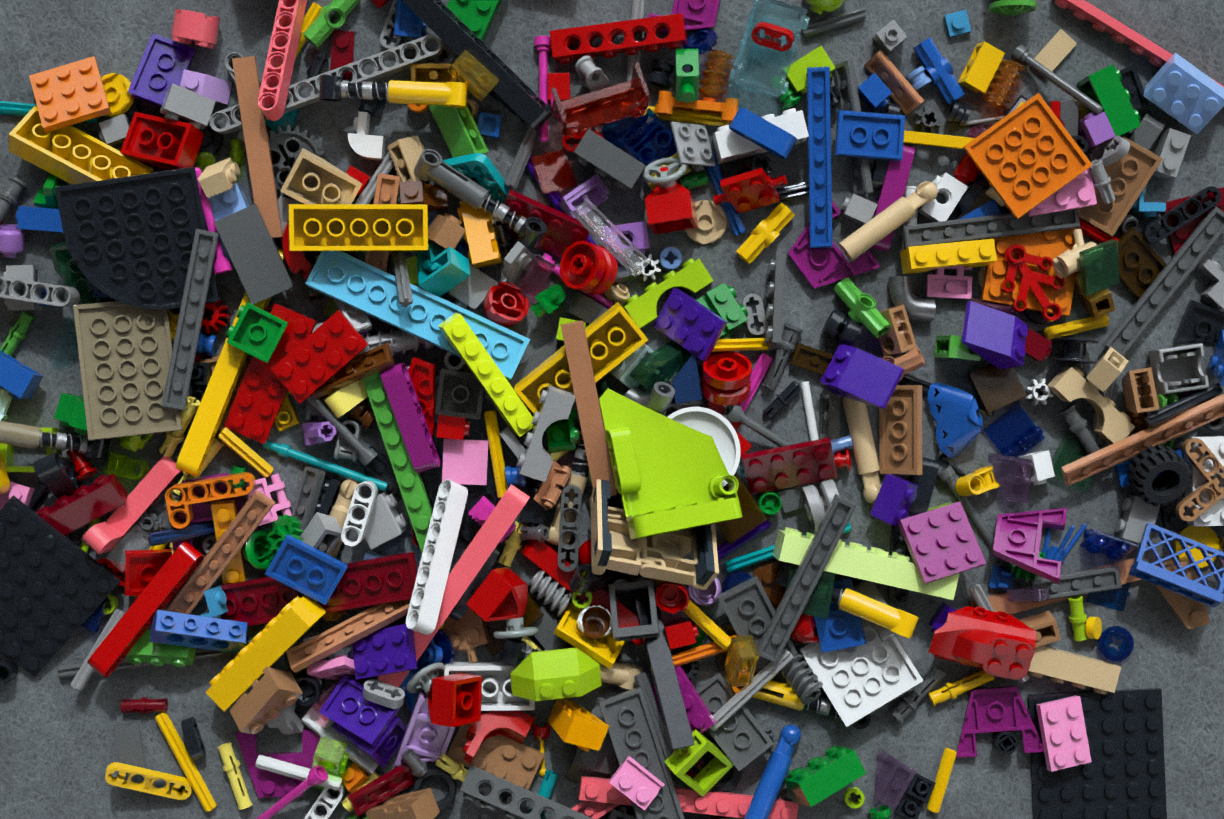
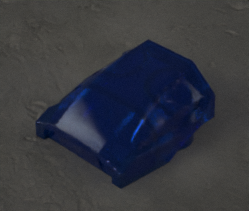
(654, 141)

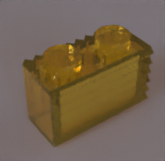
(741, 660)

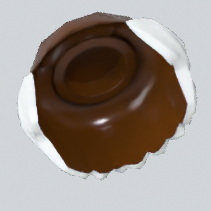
(595, 622)

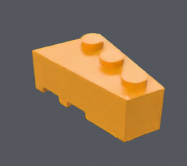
(479, 236)
(577, 725)

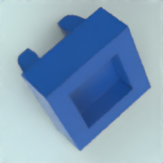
(1001, 578)

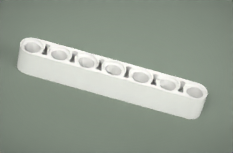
(436, 557)

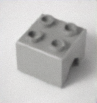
(1178, 369)
(384, 520)

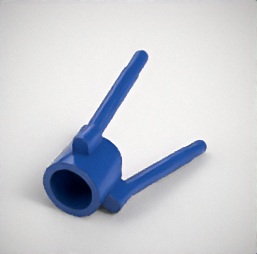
(1058, 553)

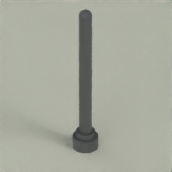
(1022, 55)
(736, 414)
(365, 453)
(947, 475)

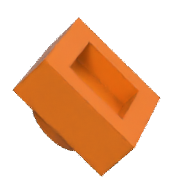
(354, 777)

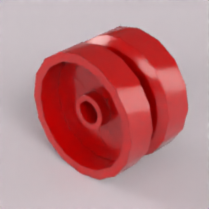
(588, 268)
(726, 378)

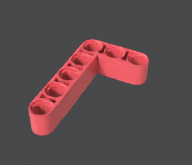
(105, 535)

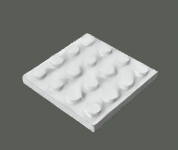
(863, 675)

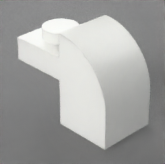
(366, 145)

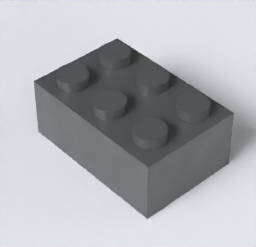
(608, 160)

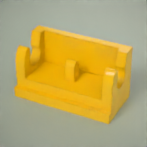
(981, 67)

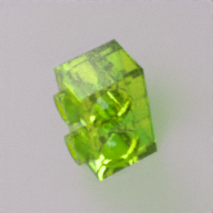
(331, 755)

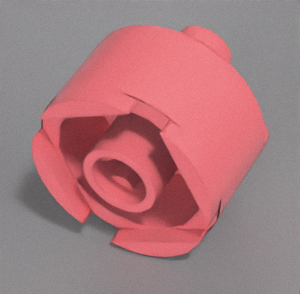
(196, 27)

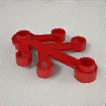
(1030, 280)

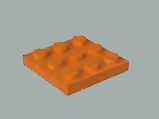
(69, 94)

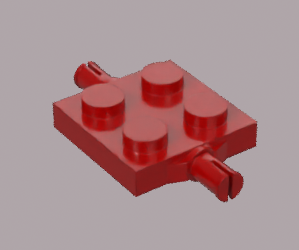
(750, 190)

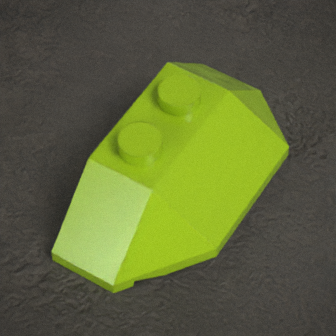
(555, 675)

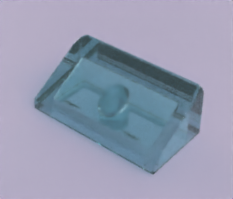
(65, 344)

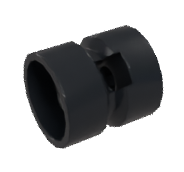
(848, 332)
(310, 687)

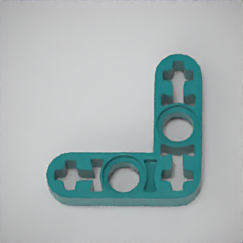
(481, 167)

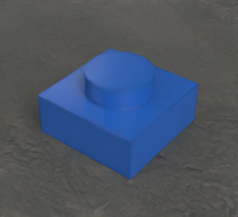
(489, 124)

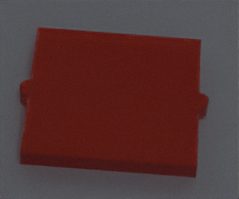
(553, 171)

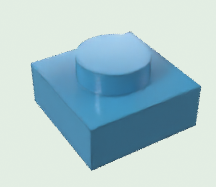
(957, 23)

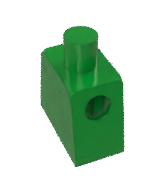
(686, 83)

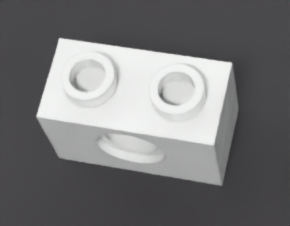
(953, 192)

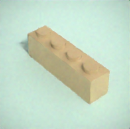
(1074, 668)

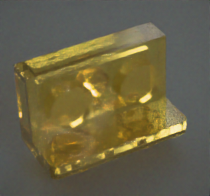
(477, 77)

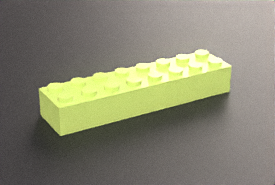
(864, 564)

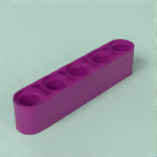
(894, 188)
(410, 418)

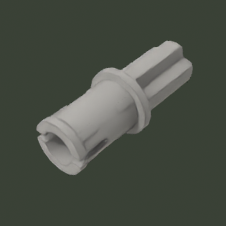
(1102, 181)

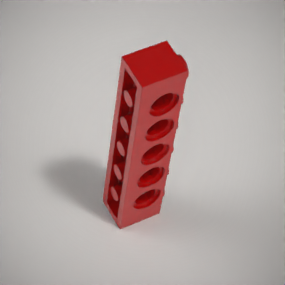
(562, 38)

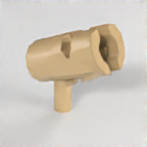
(1069, 260)

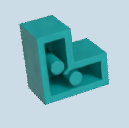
(441, 269)

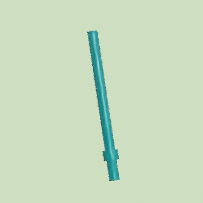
(285, 451)

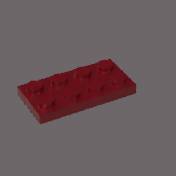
(561, 228)
(790, 466)

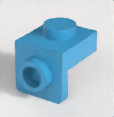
(1150, 209)
(216, 602)

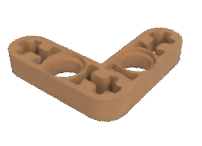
(1210, 484)

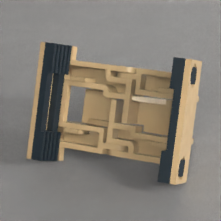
(652, 556)

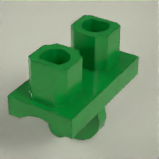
(549, 300)

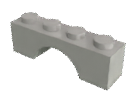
(555, 406)

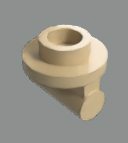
(618, 293)

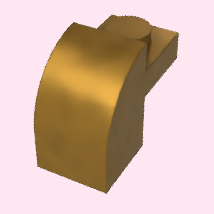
(1095, 304)

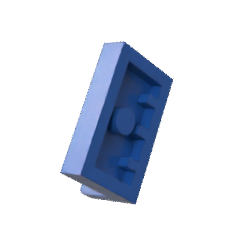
(407, 22)

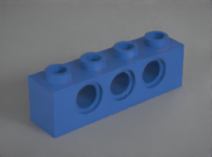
(198, 631)

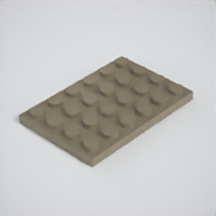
(124, 369)

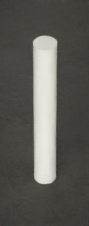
(809, 411)

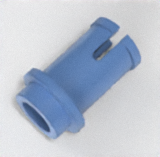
(841, 444)

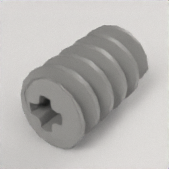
(550, 592)

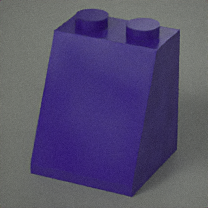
(385, 747)

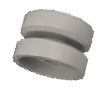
(817, 505)

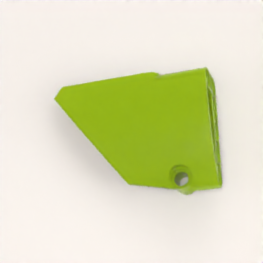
(665, 470)

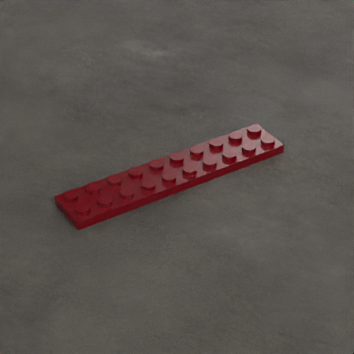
(361, 585)

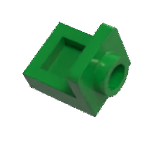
(46, 196)

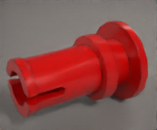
(843, 461)
(81, 465)

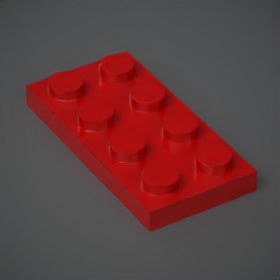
(320, 356)

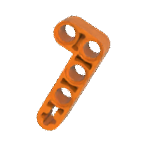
(211, 493)

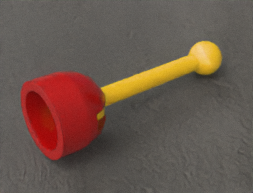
(541, 734)

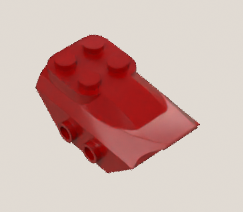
(985, 641)

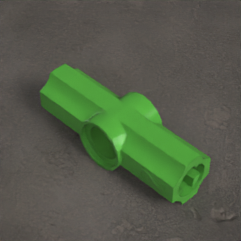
(322, 27)
(862, 308)

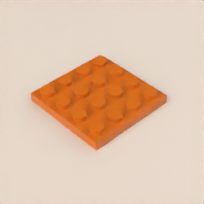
(1027, 156)
(1038, 244)

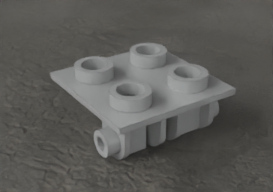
(693, 145)

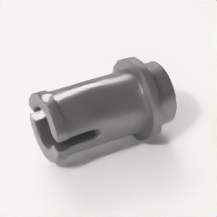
(538, 533)
(413, 761)

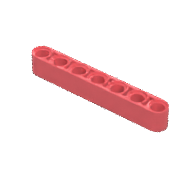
(280, 55)

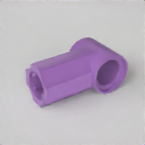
(318, 432)

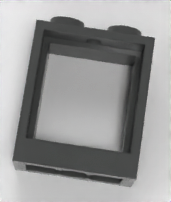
(635, 632)

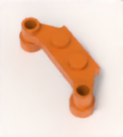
(667, 103)

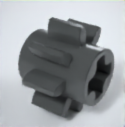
(934, 119)

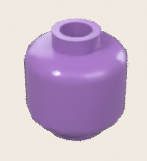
(11, 240)

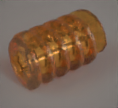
(715, 73)
(1003, 82)

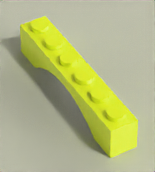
(488, 374)

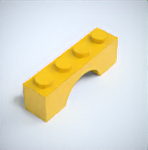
(935, 256)

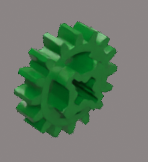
(282, 527)

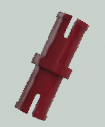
(144, 705)

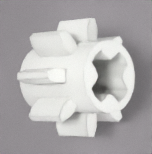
(651, 272)
(1034, 395)

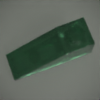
(660, 365)

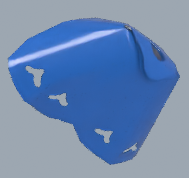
(956, 417)

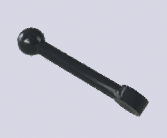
(943, 458)

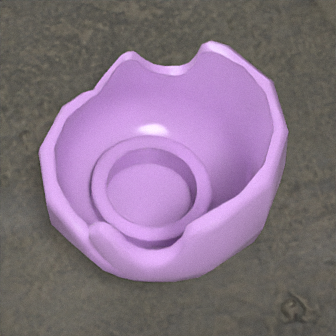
(707, 596)

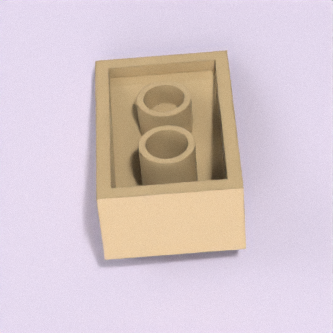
(319, 182)

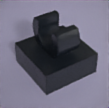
(373, 107)

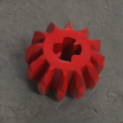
(217, 317)

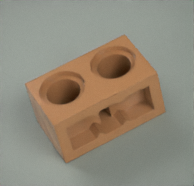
(900, 335)

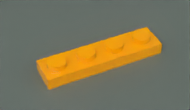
(223, 514)

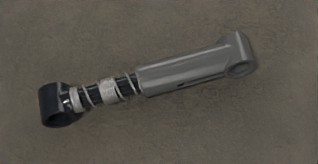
(432, 167)

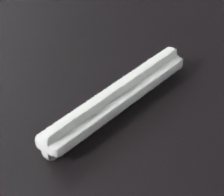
(294, 771)

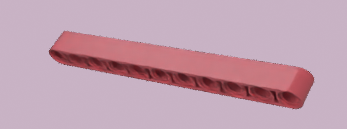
(469, 566)

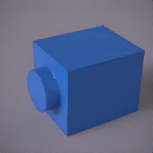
(874, 92)

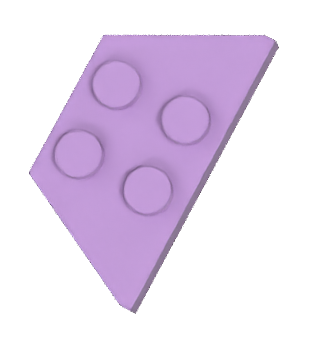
(423, 737)

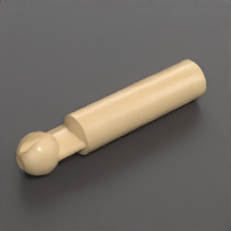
(887, 220)
(863, 447)
(341, 508)

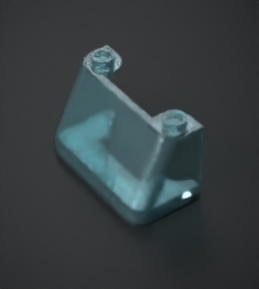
(760, 67)

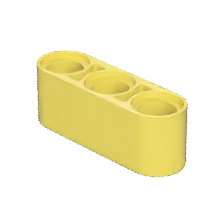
(346, 398)

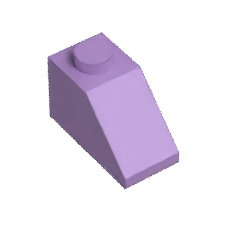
(207, 86)

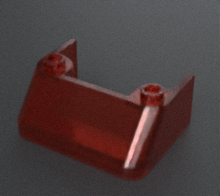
(601, 106)

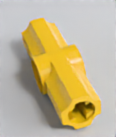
(765, 233)

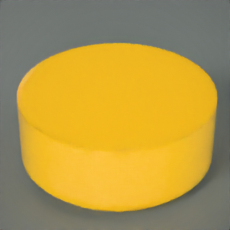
(1093, 627)

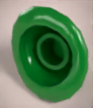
(255, 551)

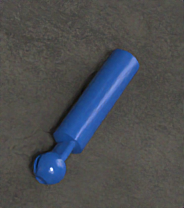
(774, 774)

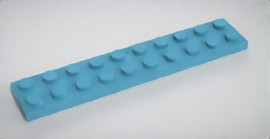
(377, 295)

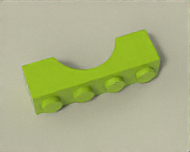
(691, 277)

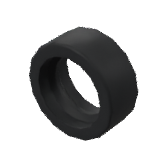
(432, 771)

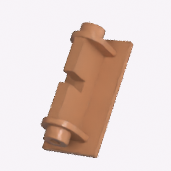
(548, 491)

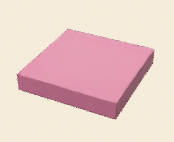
(465, 461)

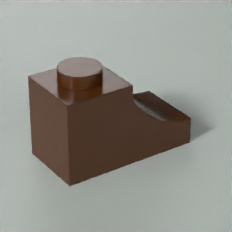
(424, 194)

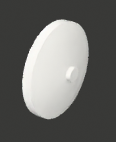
(718, 427)

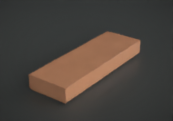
(901, 89)

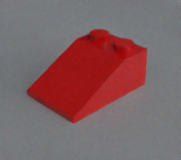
(162, 142)

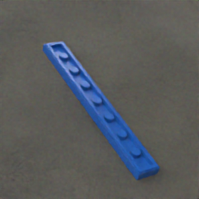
(819, 157)

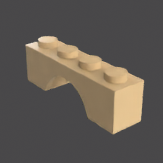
(1110, 423)

